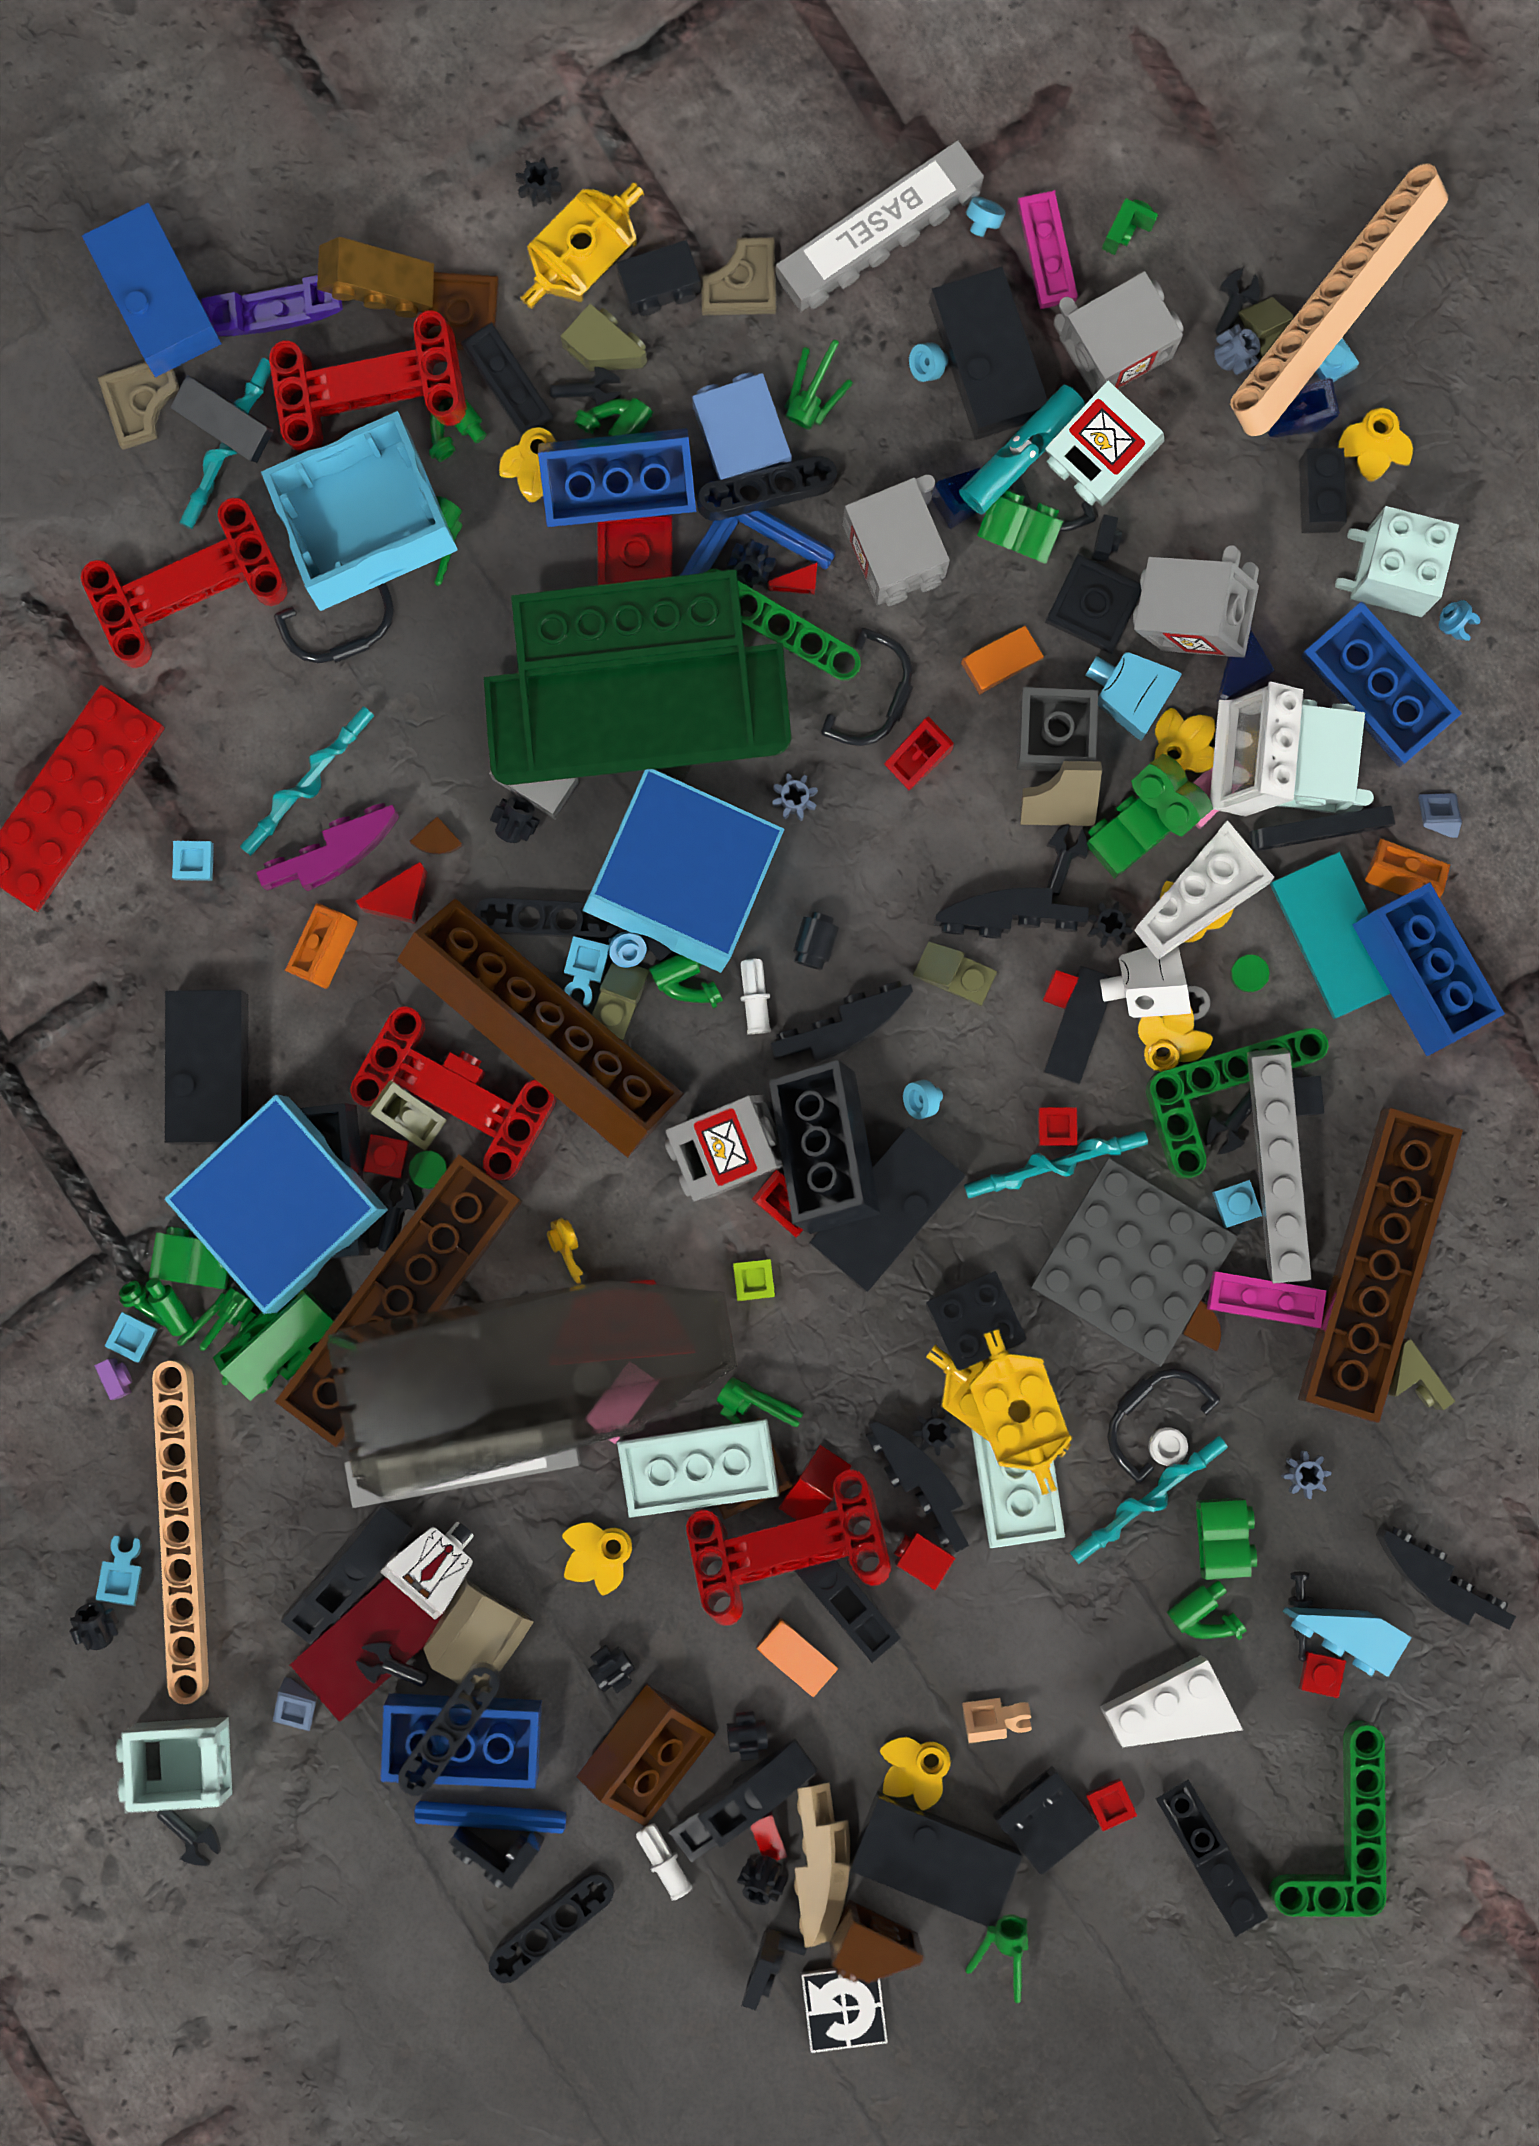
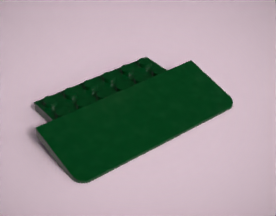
(634, 682)

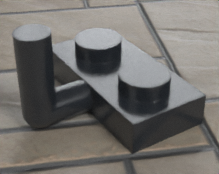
(767, 1961)

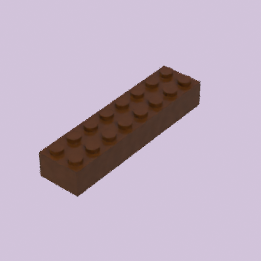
(540, 1027)
(1380, 1264)
(410, 1279)

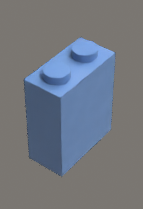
(740, 426)

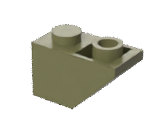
(600, 343)

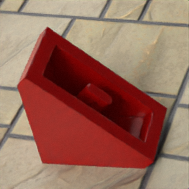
(919, 753)
(398, 897)
(775, 1202)
(814, 1485)

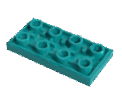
(1320, 911)

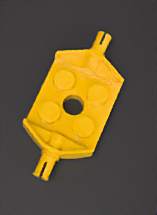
(572, 271)
(959, 1399)
(1042, 1434)

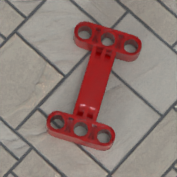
(367, 382)
(183, 583)
(453, 1093)
(787, 1547)

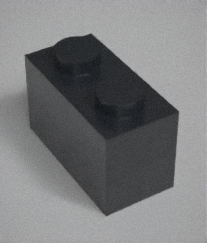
(659, 278)
(1322, 490)

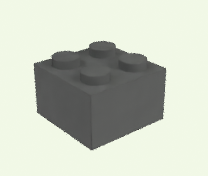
(1056, 727)

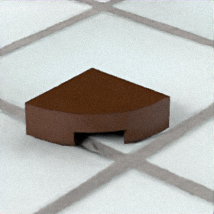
(436, 839)
(1204, 1327)

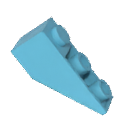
(1358, 1632)

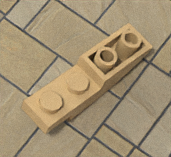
(825, 1879)

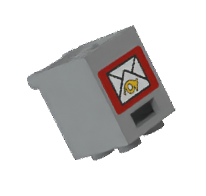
(1119, 333)
(897, 540)
(1198, 604)
(725, 1147)

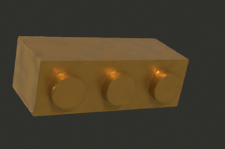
(375, 277)

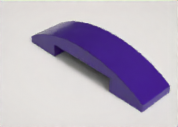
(270, 309)

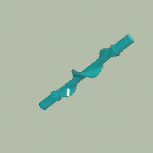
(214, 458)
(309, 785)
(1063, 1165)
(1152, 1502)

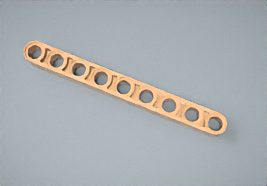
(1339, 300)
(175, 1549)

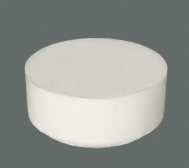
(1168, 1446)

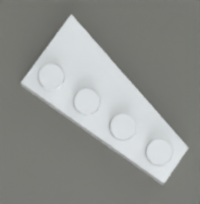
(1209, 888)

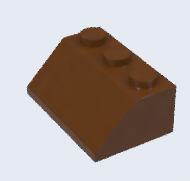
(645, 1756)
(872, 1946)

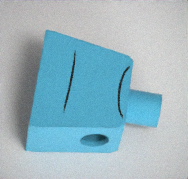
(1133, 690)

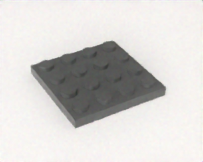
(1134, 1262)

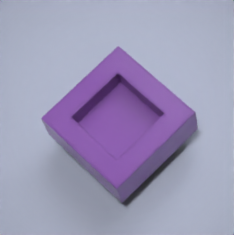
(114, 1378)

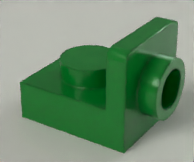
(1131, 215)

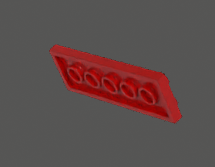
(72, 795)

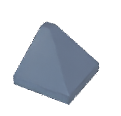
(1441, 813)
(294, 1705)

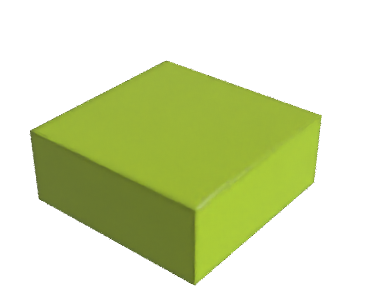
(754, 1280)

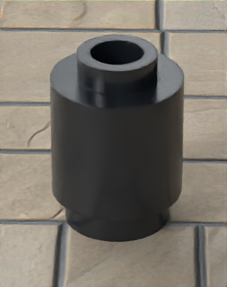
(815, 941)

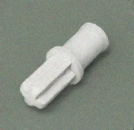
(755, 996)
(664, 1861)

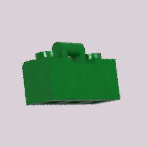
(273, 1345)

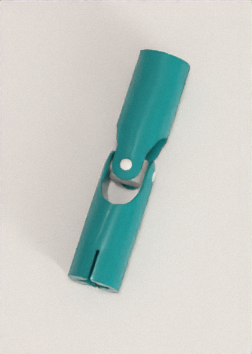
(1019, 452)

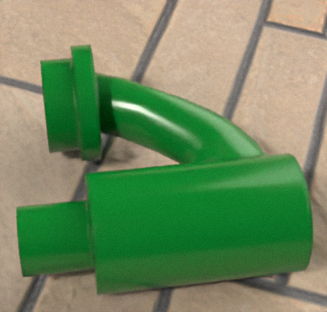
(632, 416)
(470, 425)
(677, 969)
(161, 1306)
(1198, 1605)

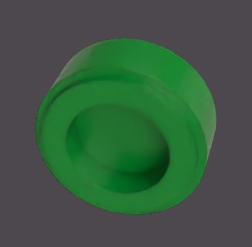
(1249, 973)
(427, 1169)

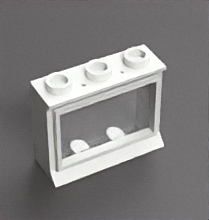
(1256, 750)

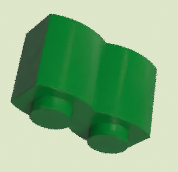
(1022, 526)
(1167, 789)
(1127, 836)
(186, 1260)
(1224, 1538)

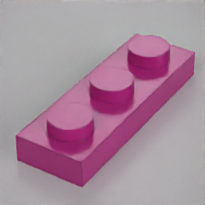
(1047, 248)
(1266, 1300)

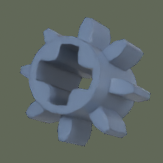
(1237, 349)
(800, 788)
(1316, 1472)

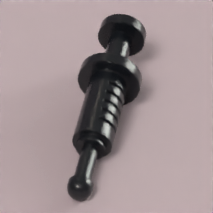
(1300, 1601)

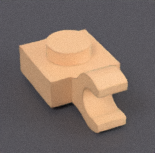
(989, 1720)

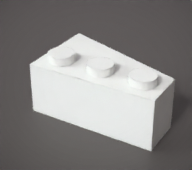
(1172, 1707)

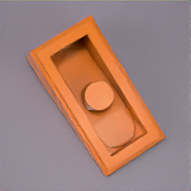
(1001, 659)
(796, 1657)

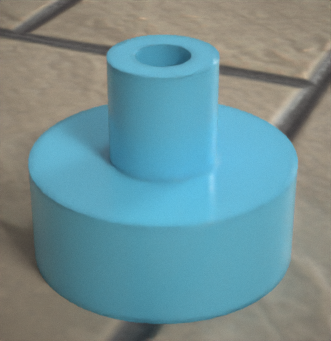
(984, 214)
(927, 361)
(922, 1099)

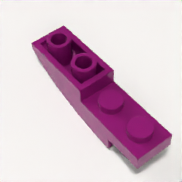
(346, 846)

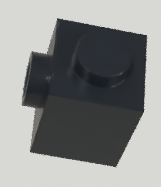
(1307, 1095)

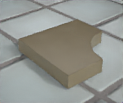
(744, 283)
(135, 401)
(1066, 798)

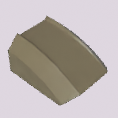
(475, 1631)

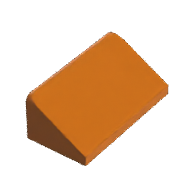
(1405, 870)
(321, 945)

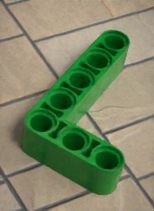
(798, 630)
(1219, 1080)
(1355, 1839)

